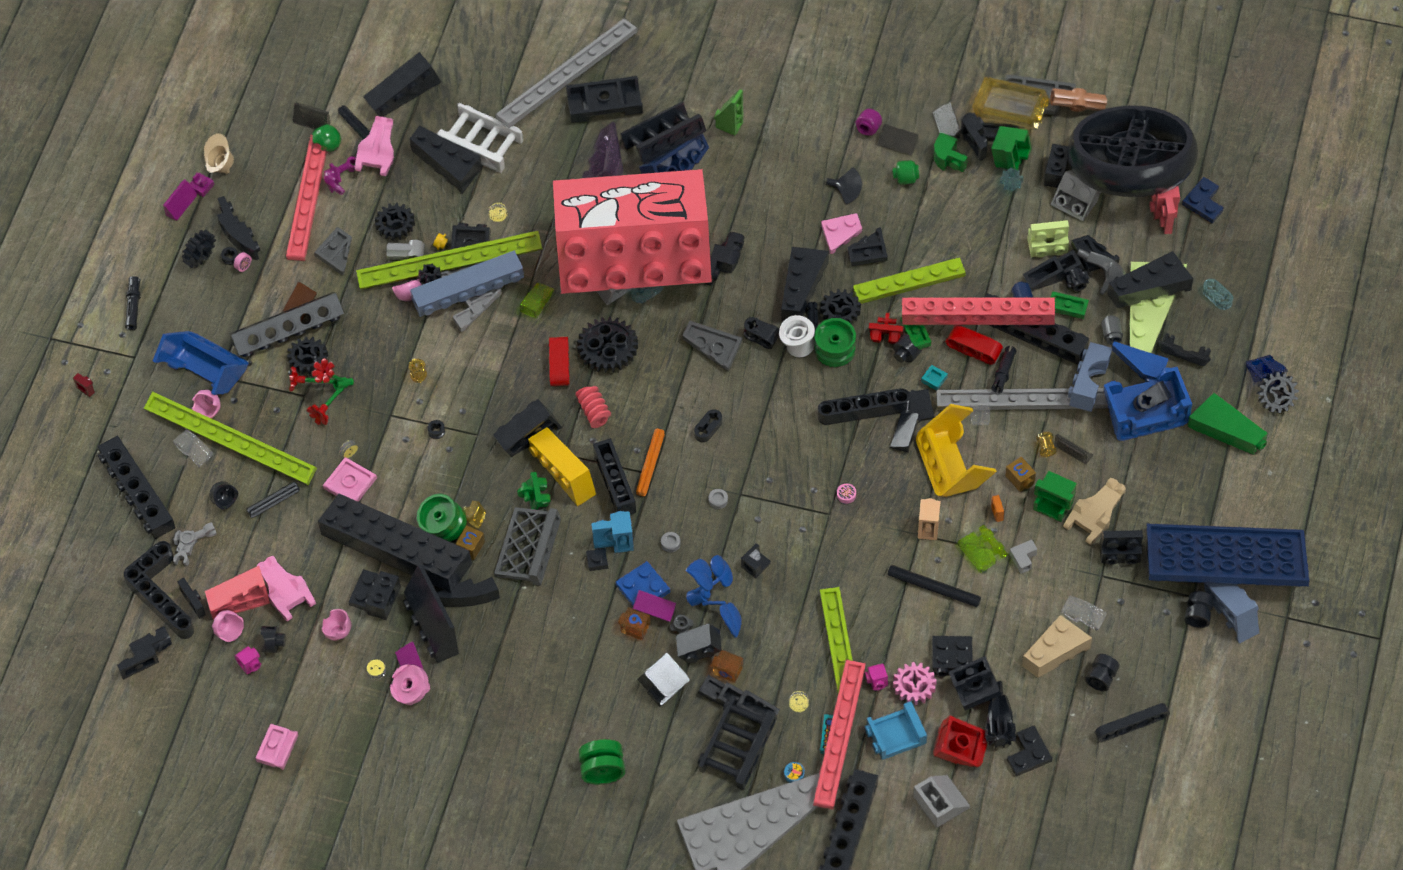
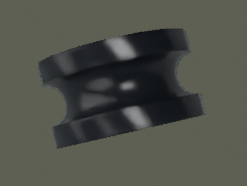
(229, 250)
(436, 434)

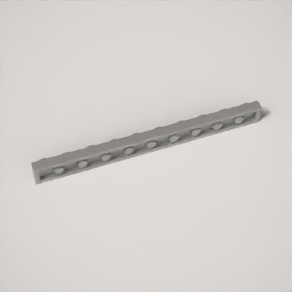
(566, 73)
(1013, 399)

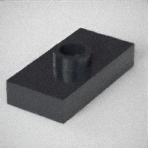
(192, 597)

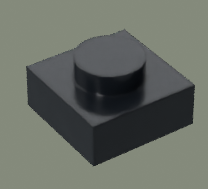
(597, 559)

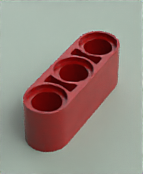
(974, 344)
(559, 361)

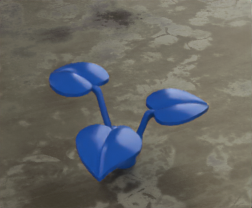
(702, 574)

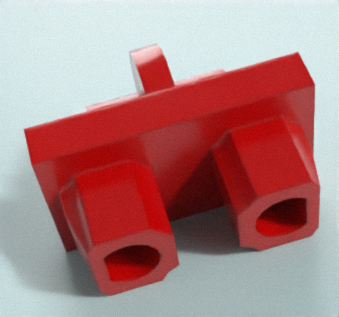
(893, 330)

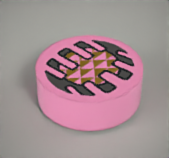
(242, 262)
(846, 493)

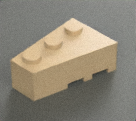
(1055, 646)

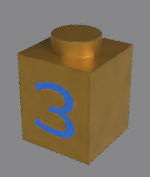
(1020, 474)
(471, 540)

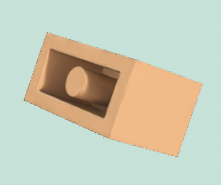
(929, 519)

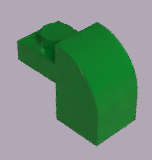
(945, 153)

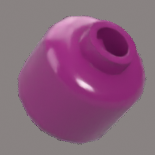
(868, 122)

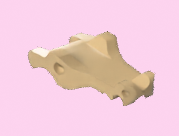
(1096, 511)

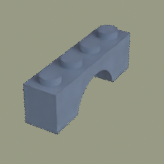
(1095, 362)

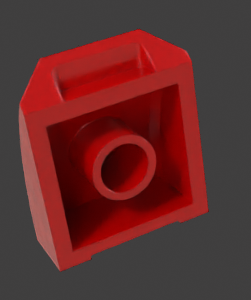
(960, 742)

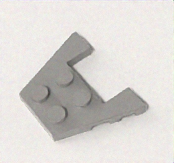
(476, 304)

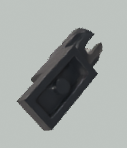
(726, 256)
(144, 652)

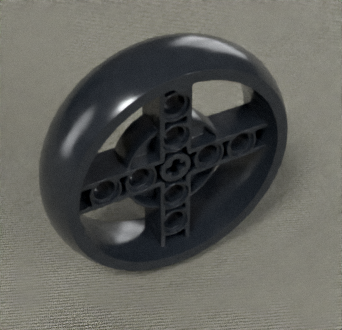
(1135, 158)

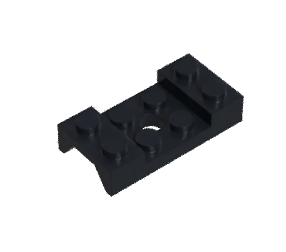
(585, 98)

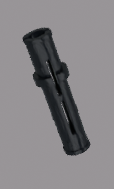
(133, 296)
(1002, 374)

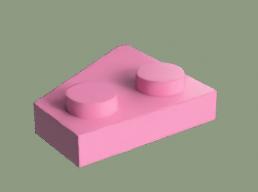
(840, 230)

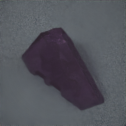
(607, 158)

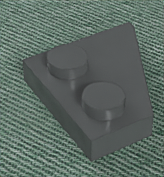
(335, 250)

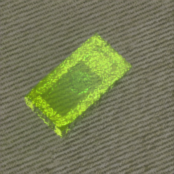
(536, 300)

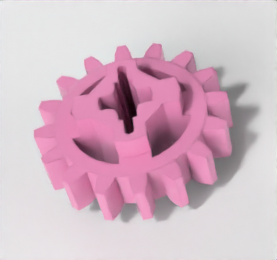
(923, 679)

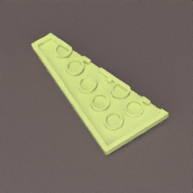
(1147, 318)

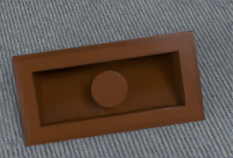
(299, 296)

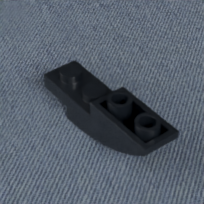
(237, 231)

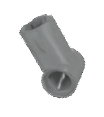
(405, 251)

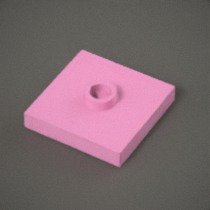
(350, 480)

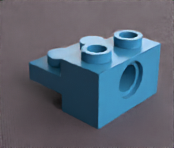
(621, 532)

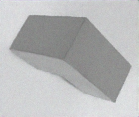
(1021, 553)

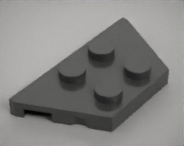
(1048, 85)

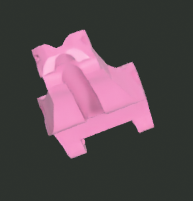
(376, 147)
(284, 589)

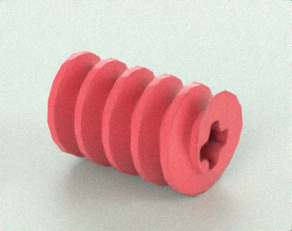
(593, 406)

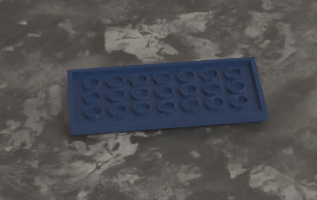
(1227, 555)

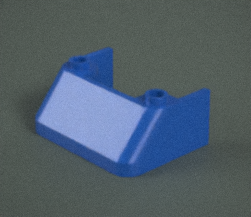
(201, 357)

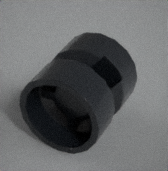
(1198, 609)
(1102, 672)

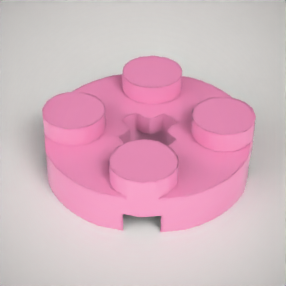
(419, 684)

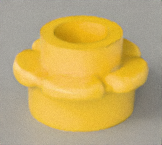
(440, 241)

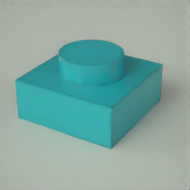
(934, 377)

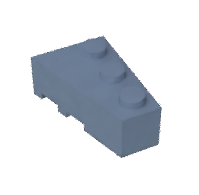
(1236, 608)

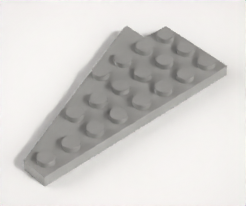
(746, 828)

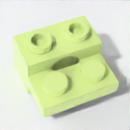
(1051, 232)

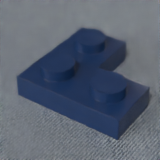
(1200, 200)

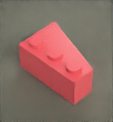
(238, 593)

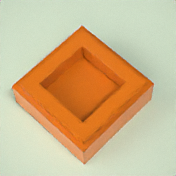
(997, 508)

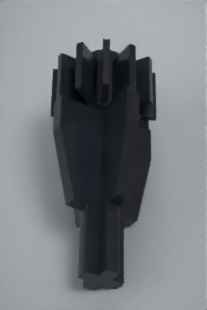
(1000, 723)

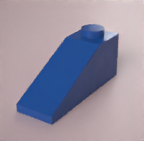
(1143, 363)

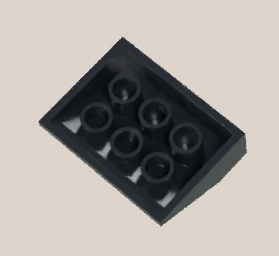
(430, 616)

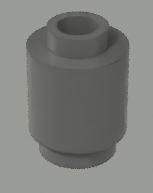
(1112, 329)

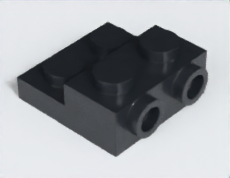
(972, 131)
(467, 235)
(950, 653)

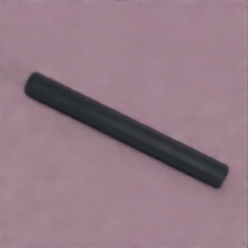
(934, 585)

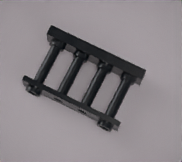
(667, 140)
(750, 757)

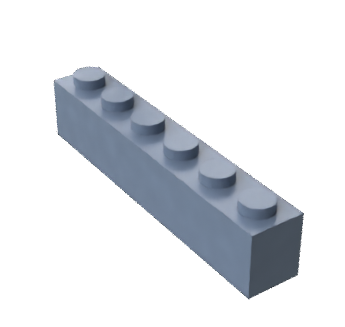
(467, 283)

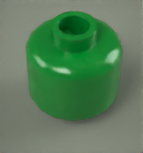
(906, 172)

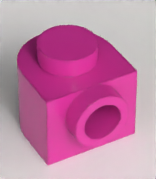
(248, 660)
(877, 676)

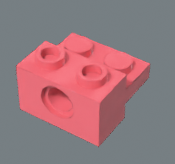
(1166, 208)

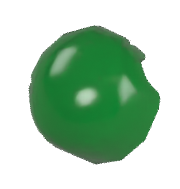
(327, 137)

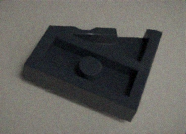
(1089, 244)
(868, 250)

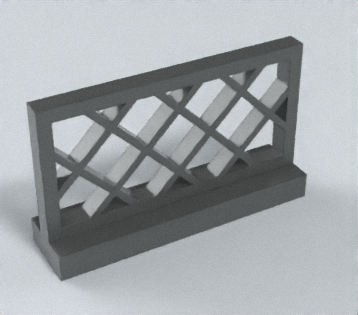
(542, 551)

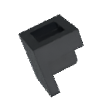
(754, 561)

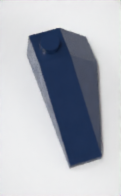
(679, 158)

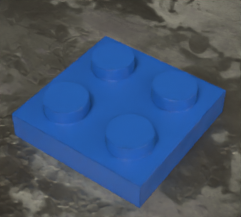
(643, 579)

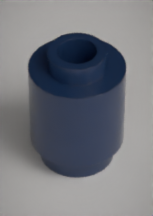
(1021, 290)

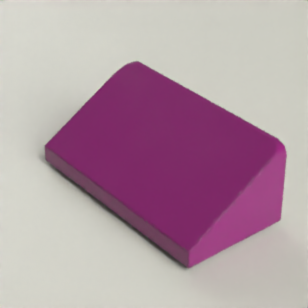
(179, 200)
(654, 605)
(408, 655)

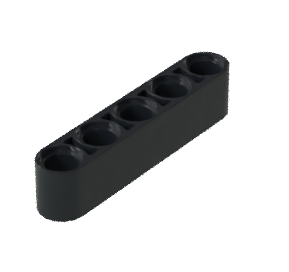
(856, 412)

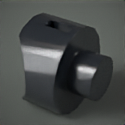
(905, 350)
(223, 494)
(272, 639)

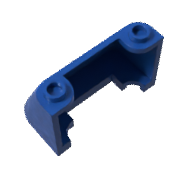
(1130, 423)

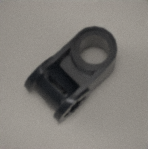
(761, 333)
(1154, 396)

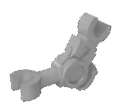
(188, 540)

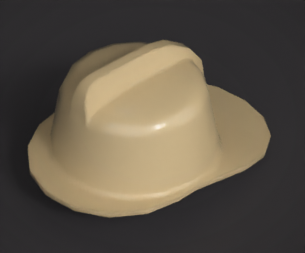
(217, 154)

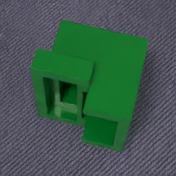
(1011, 147)
(1054, 496)

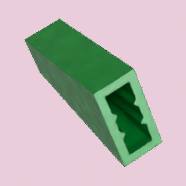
(1228, 425)

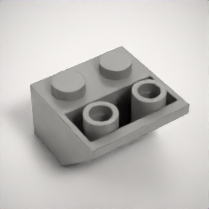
(1075, 196)
(940, 799)

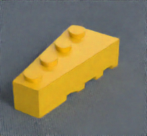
(563, 466)

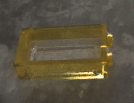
(1010, 103)

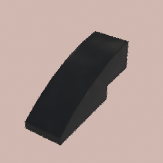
(1052, 270)
(470, 594)

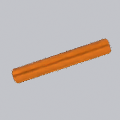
(650, 462)

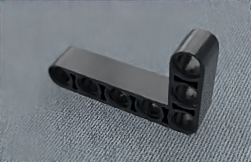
(155, 593)

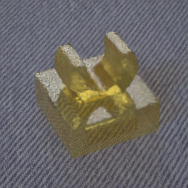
(475, 514)

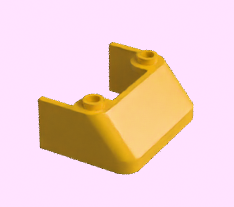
(942, 456)

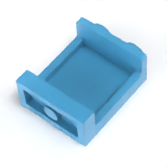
(896, 732)

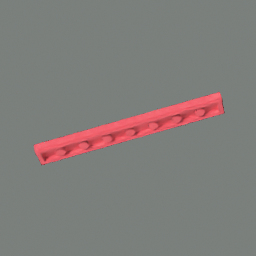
(306, 202)
(839, 734)

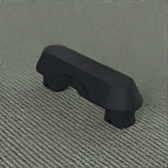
(1200, 358)

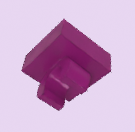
(201, 184)

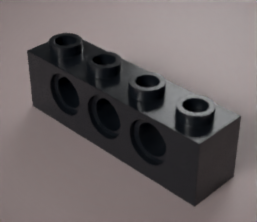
(614, 476)

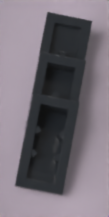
(720, 692)

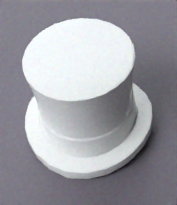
(797, 335)

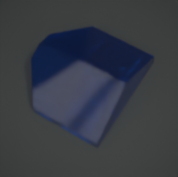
(1261, 366)

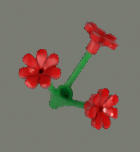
(323, 375)

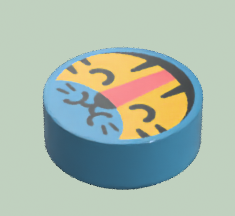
(793, 772)

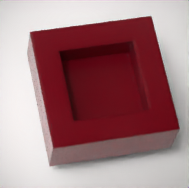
(84, 384)

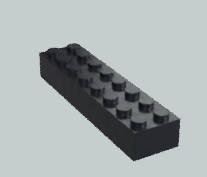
(394, 542)

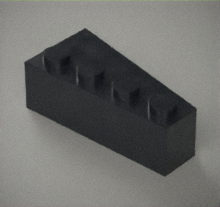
(402, 86)
(446, 157)
(803, 276)
(1150, 281)

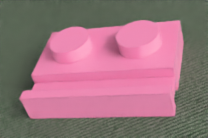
(276, 746)

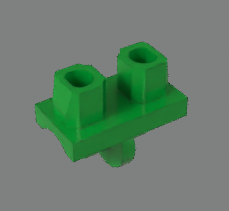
(531, 491)

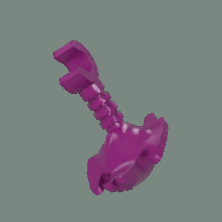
(332, 175)

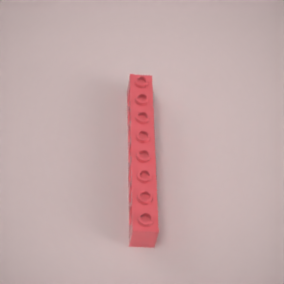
(978, 311)

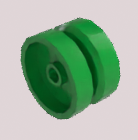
(835, 342)
(441, 517)
(601, 761)

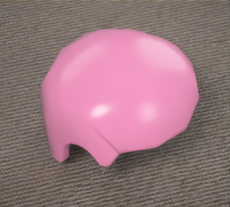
(403, 291)
(206, 403)
(228, 625)
(336, 625)

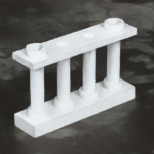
(489, 159)

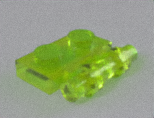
(976, 550)

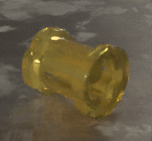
(414, 371)
(1046, 444)

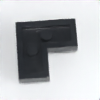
(1033, 754)

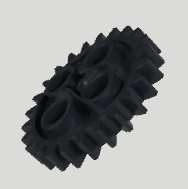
(607, 344)

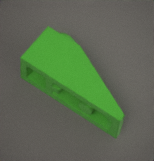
(730, 116)

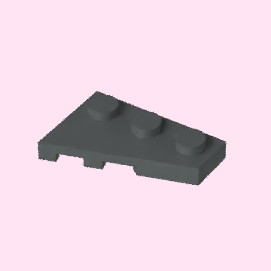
(713, 343)

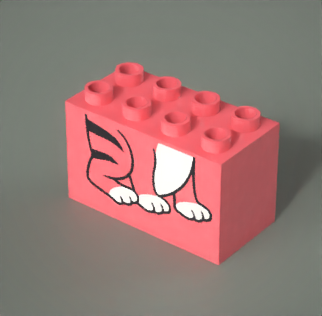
(632, 231)

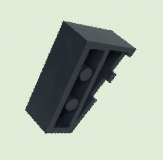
(530, 421)

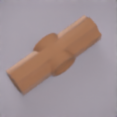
(1078, 99)

